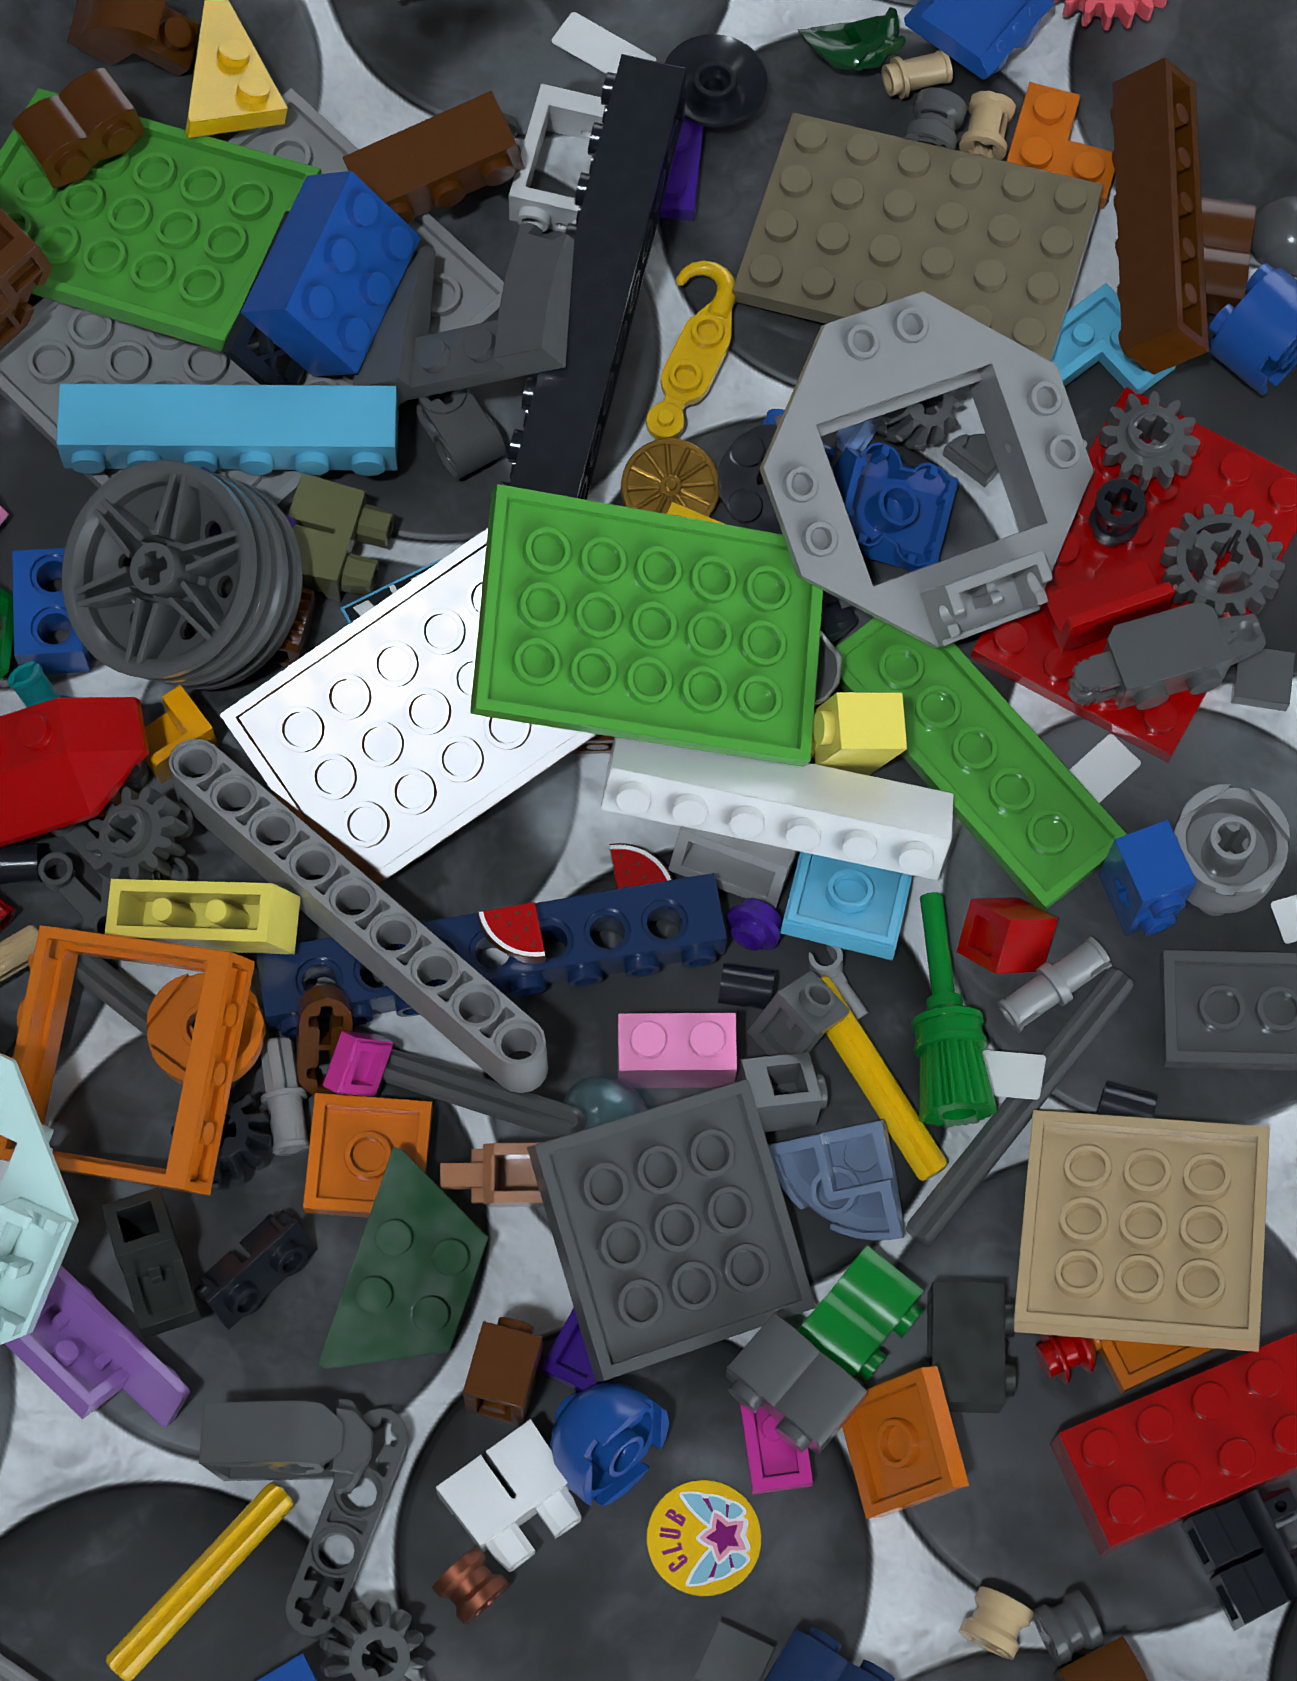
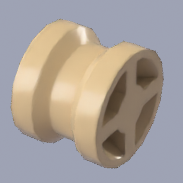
(996, 1622)

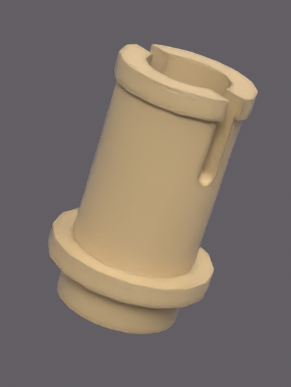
(916, 73)

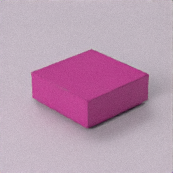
(358, 1064)

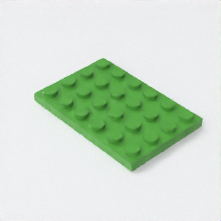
(155, 231)
(645, 628)

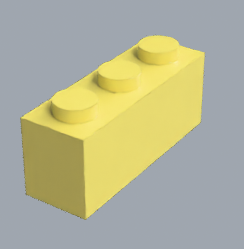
(205, 914)

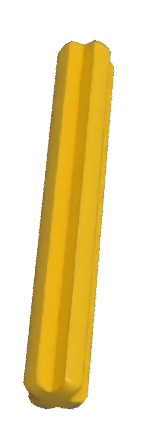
(885, 1094)
(199, 1582)

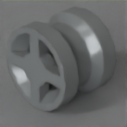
(1068, 1627)

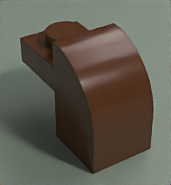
(143, 27)

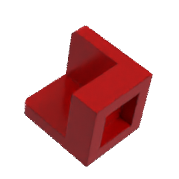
(1006, 935)

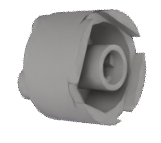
(1247, 823)

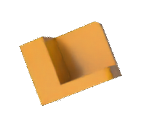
(179, 723)

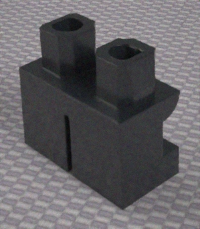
(1236, 1531)

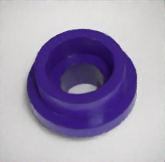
(754, 924)

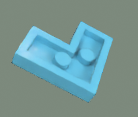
(1092, 336)

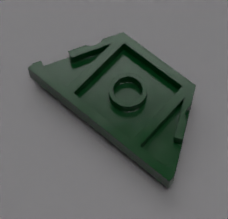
(406, 1274)

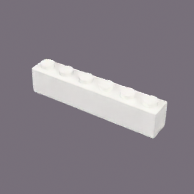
(783, 805)

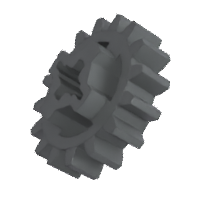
(1205, 541)

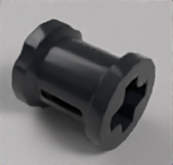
(1106, 501)

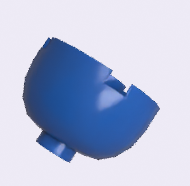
(604, 1437)

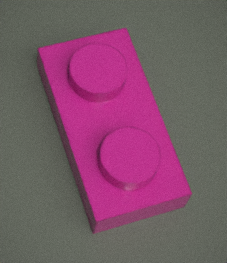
(770, 1460)

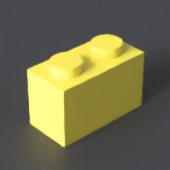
(858, 731)

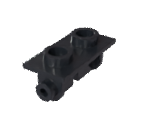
(276, 1252)

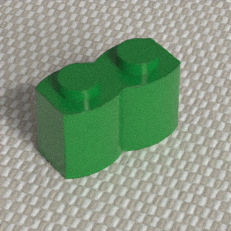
(862, 1314)

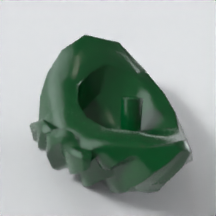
(857, 43)

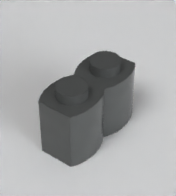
(794, 1385)

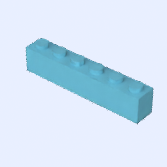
(229, 427)

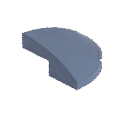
(845, 1179)

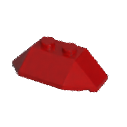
(65, 761)

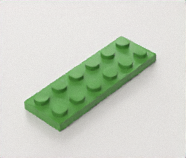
(980, 749)

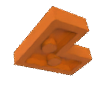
(1044, 143)

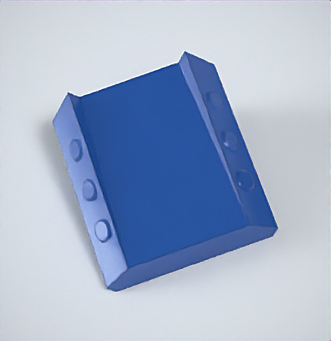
(978, 31)
(895, 506)

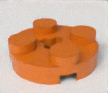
(171, 1029)

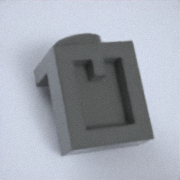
(798, 1017)

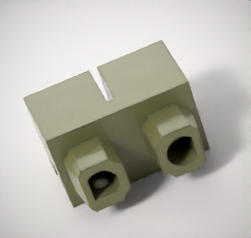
(328, 533)

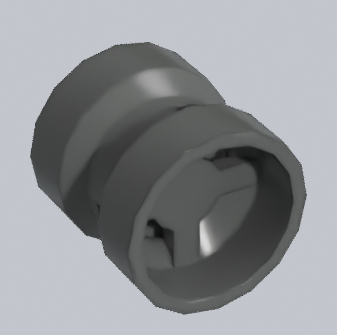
(936, 117)

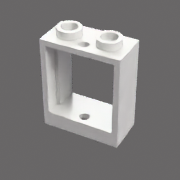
(557, 112)

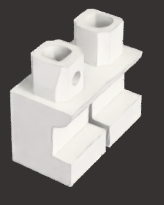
(488, 1510)

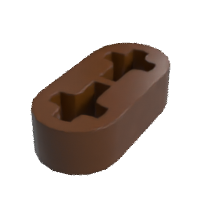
(311, 1040)

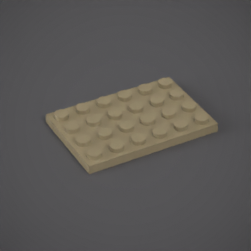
(884, 217)

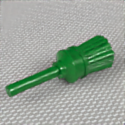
(948, 1037)

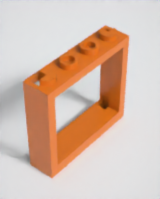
(209, 1061)

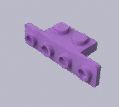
(92, 1355)

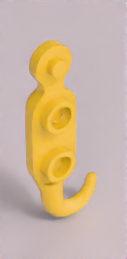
(695, 354)

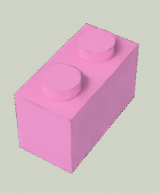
(677, 1049)

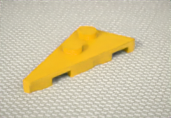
(229, 79)

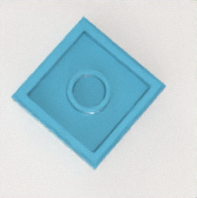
(846, 905)

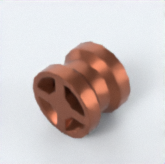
(470, 1586)

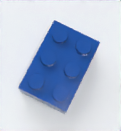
(331, 274)

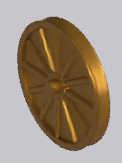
(669, 473)

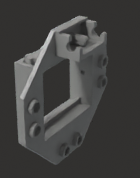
(891, 362)

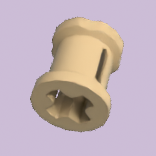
(988, 125)

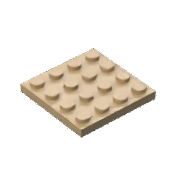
(1143, 1230)

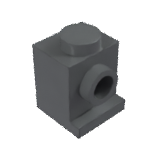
(785, 1090)

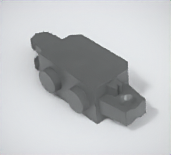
(1165, 656)

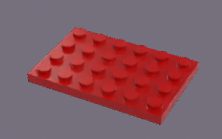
(1218, 475)

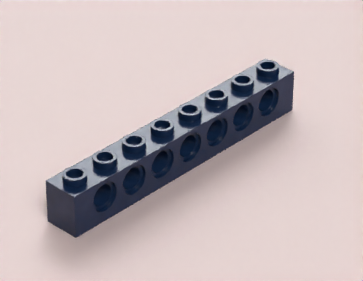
(687, 902)

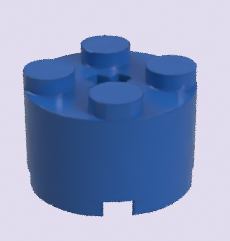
(1261, 332)

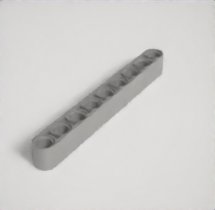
(366, 933)

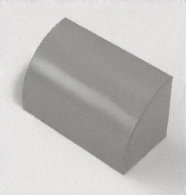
(738, 864)

